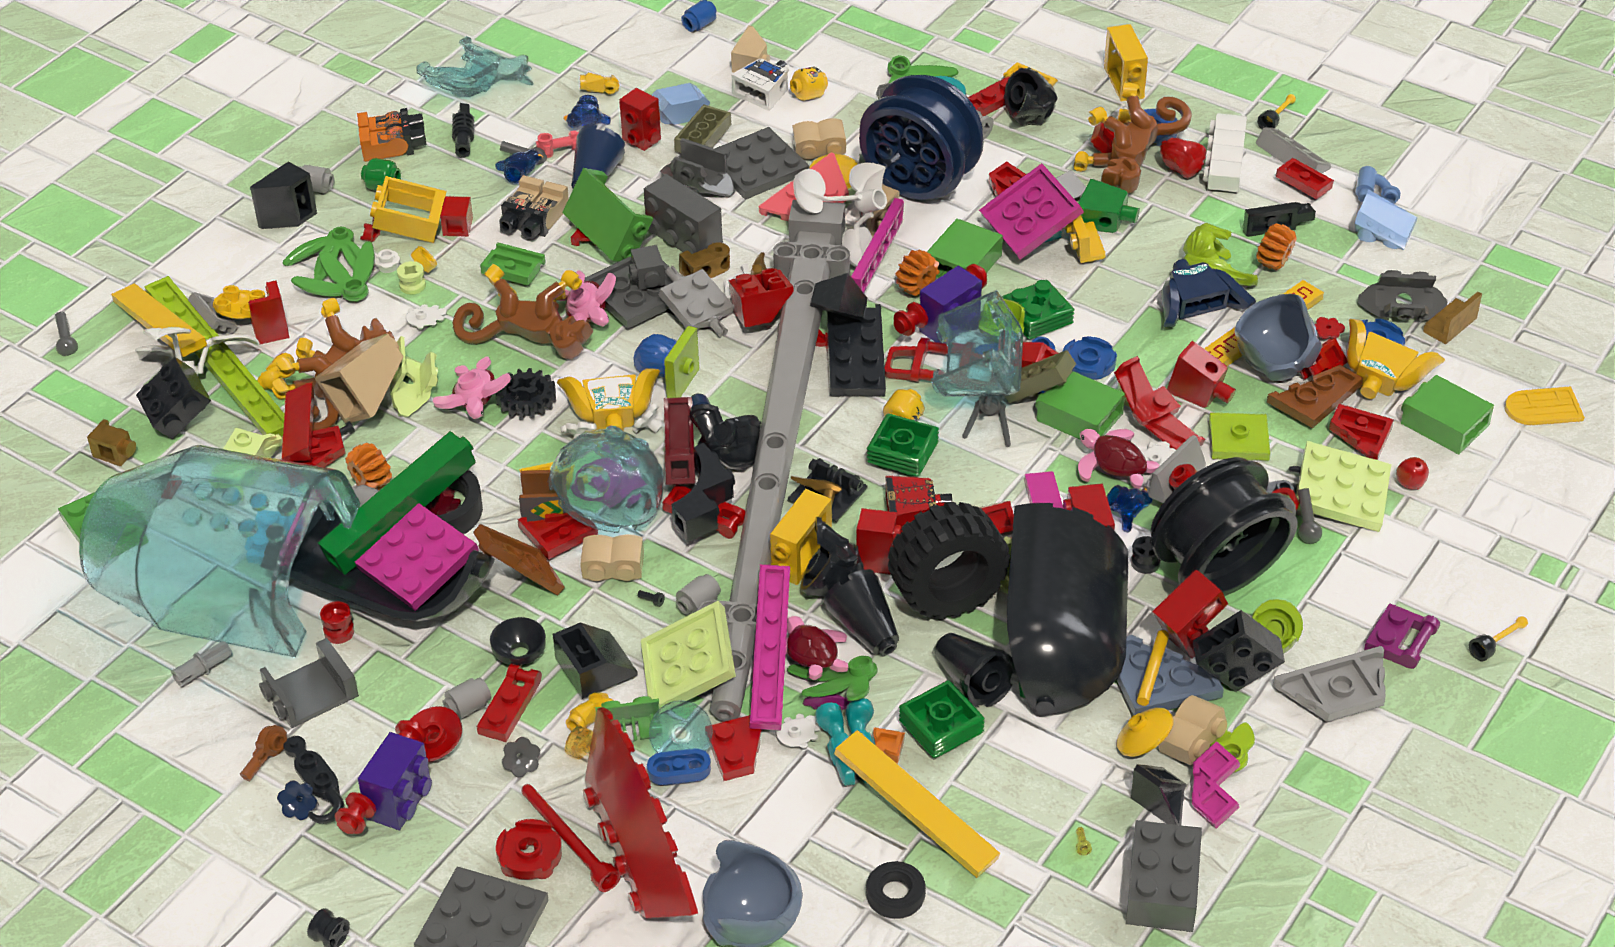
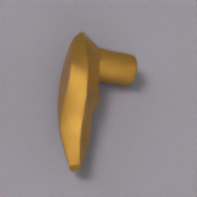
(759, 264)
(822, 486)

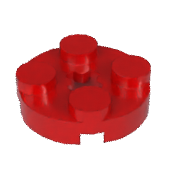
(529, 865)

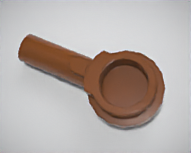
(269, 743)

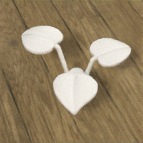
(869, 197)
(157, 333)

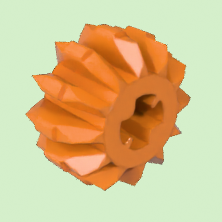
(1276, 246)
(916, 271)
(368, 466)

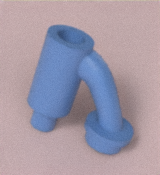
(1369, 178)

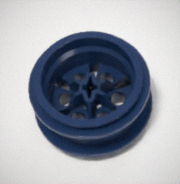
(922, 136)

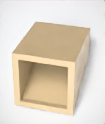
(361, 378)

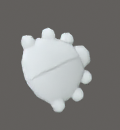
(425, 316)
(1158, 453)
(798, 731)

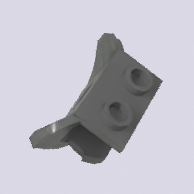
(701, 169)
(1381, 296)

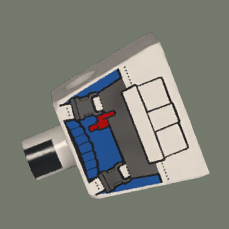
(761, 83)

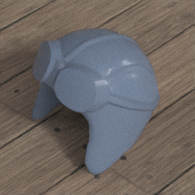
(1278, 336)
(750, 896)

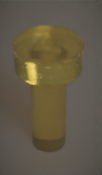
(1084, 846)

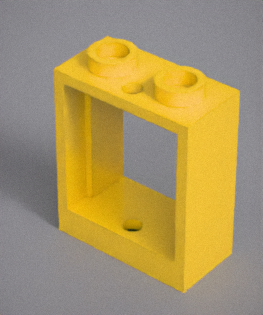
(1127, 62)
(409, 195)
(795, 536)

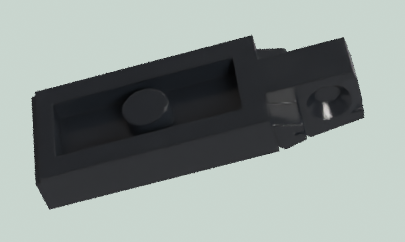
(1289, 214)

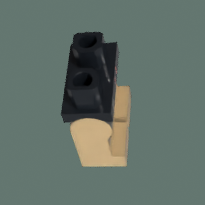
(533, 207)

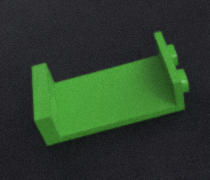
(605, 217)

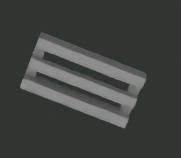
(204, 307)

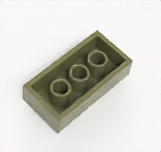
(705, 127)
(1044, 375)

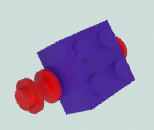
(938, 297)
(390, 782)

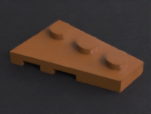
(1318, 397)
(518, 556)

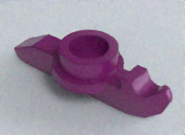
(815, 702)

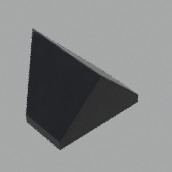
(840, 296)
(1159, 792)

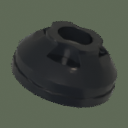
(514, 634)

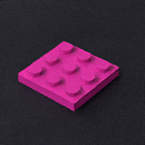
(1031, 211)
(416, 556)

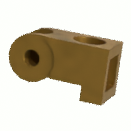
(712, 260)

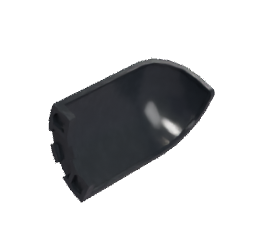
(313, 569)
(1065, 606)

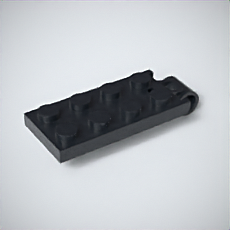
(856, 354)

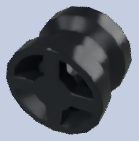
(1143, 557)
(328, 929)

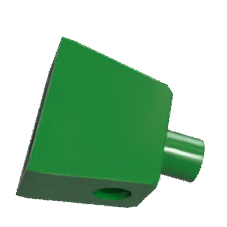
(1106, 206)

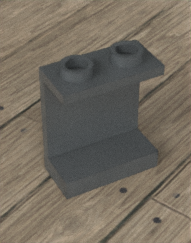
(310, 688)

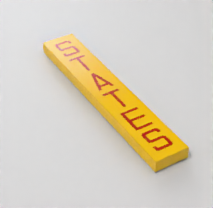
(1226, 346)

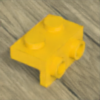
(1085, 240)

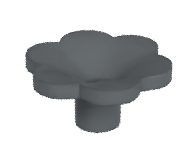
(527, 759)

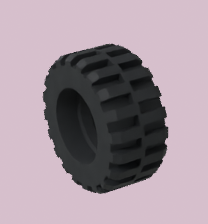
(931, 540)

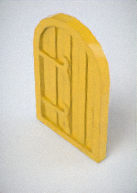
(1544, 406)

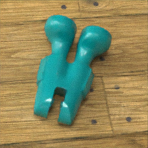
(831, 720)

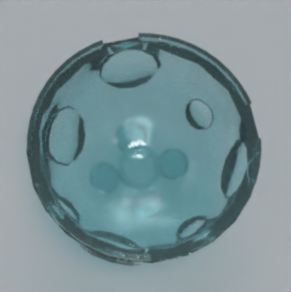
(608, 480)

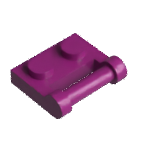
(1393, 631)

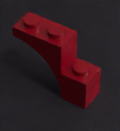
(679, 441)

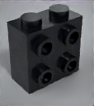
(173, 397)
(1238, 651)

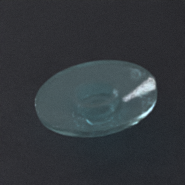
(680, 715)

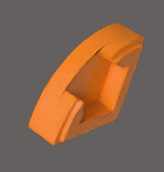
(889, 742)

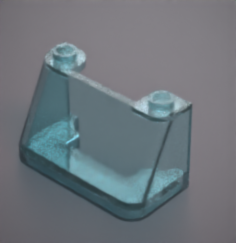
(982, 349)

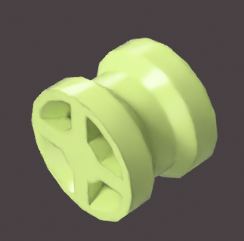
(411, 277)

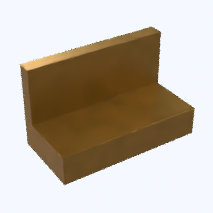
(1453, 318)

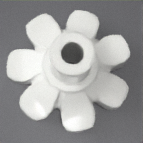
(648, 420)
(576, 430)

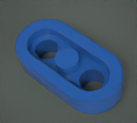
(678, 766)

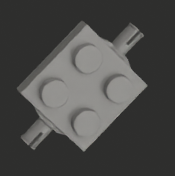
(696, 300)

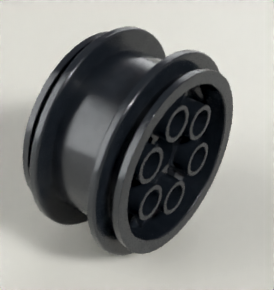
(1224, 524)

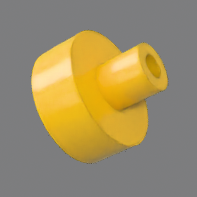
(425, 258)

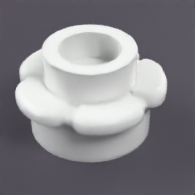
(387, 261)

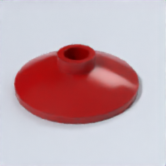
(441, 730)

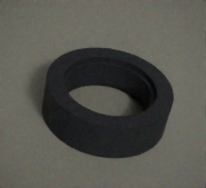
(470, 511)

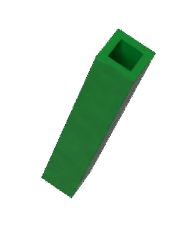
(414, 485)

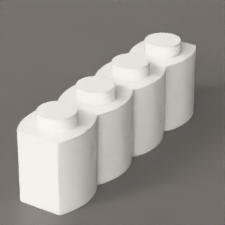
(1225, 158)

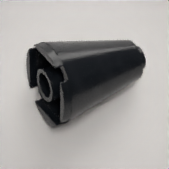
(864, 611)
(976, 668)

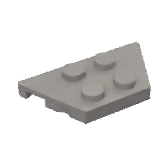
(1338, 685)

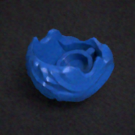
(652, 353)

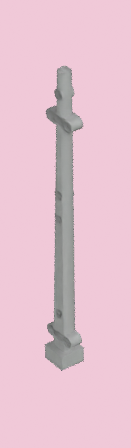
(808, 258)

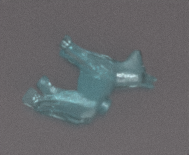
(479, 73)

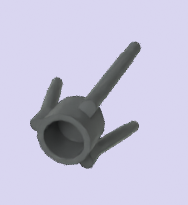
(989, 405)

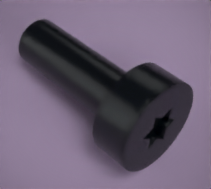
(347, 428)
(658, 598)

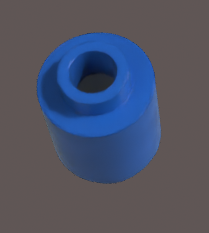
(699, 15)

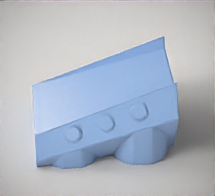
(679, 103)
(1384, 222)

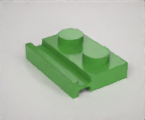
(516, 263)

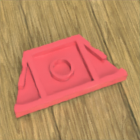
(835, 186)

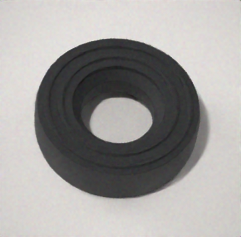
(895, 907)

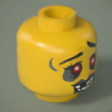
(808, 83)

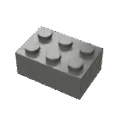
(682, 215)
(1164, 876)

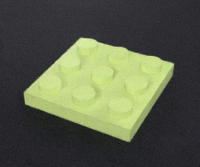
(1345, 485)
(688, 656)

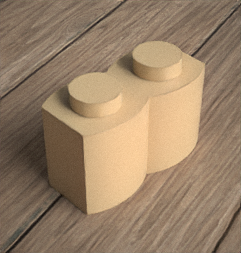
(819, 138)
(612, 557)
(1194, 729)

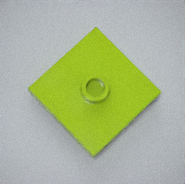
(682, 363)
(1239, 436)

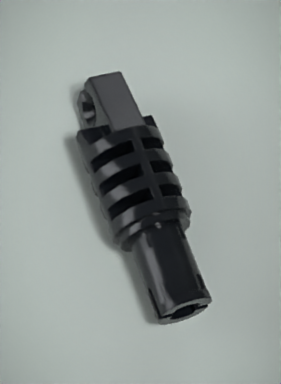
(463, 130)

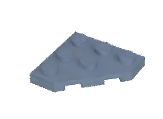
(1175, 679)

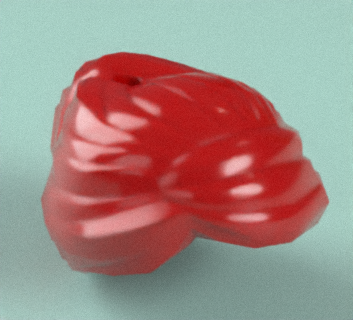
(1183, 156)

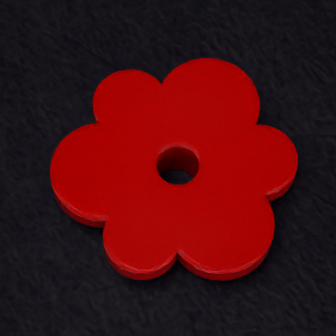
(1329, 328)

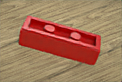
(298, 423)

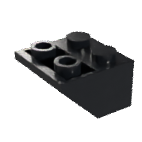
(284, 198)
(591, 658)

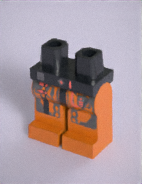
(390, 134)

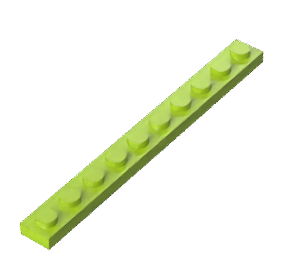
(223, 362)

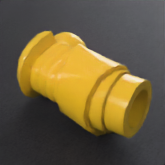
(598, 83)
(271, 374)
(585, 712)

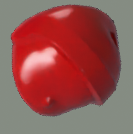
(1412, 473)

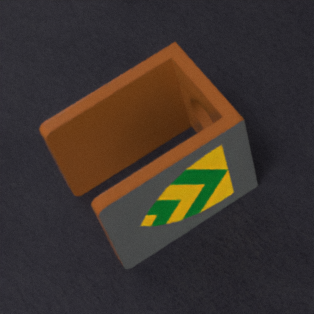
(537, 496)

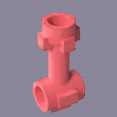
(547, 143)

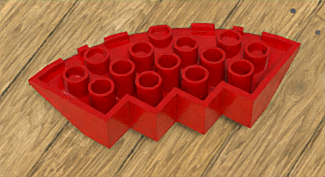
(634, 824)

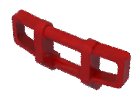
(919, 353)

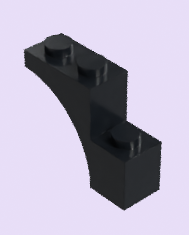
(698, 510)

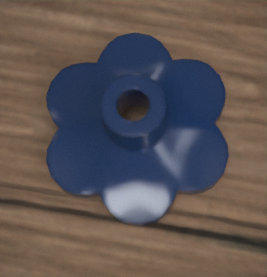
(292, 802)

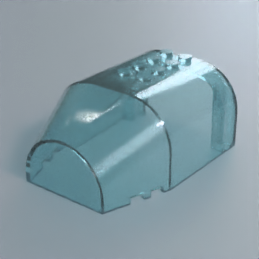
(210, 542)

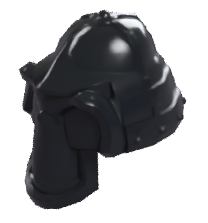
(1029, 97)
(731, 439)
(831, 562)

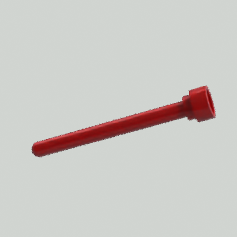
(602, 874)

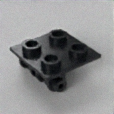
(850, 484)

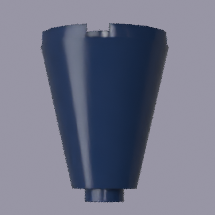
(597, 151)

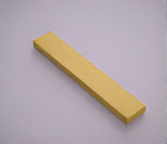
(155, 315)
(917, 804)

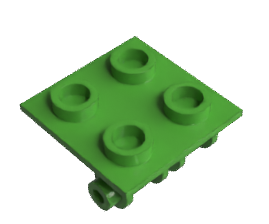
(638, 711)

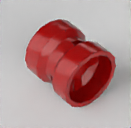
(337, 622)

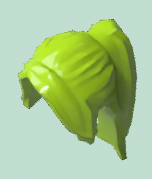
(1204, 247)

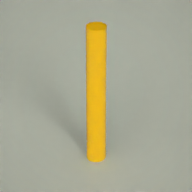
(1152, 668)

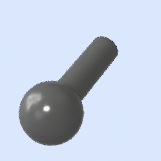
(512, 148)
(66, 344)
(1309, 531)

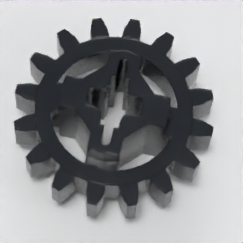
(527, 393)

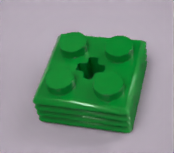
(1043, 308)
(902, 445)
(941, 718)

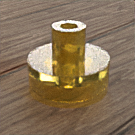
(578, 742)

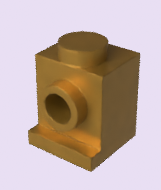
(111, 443)

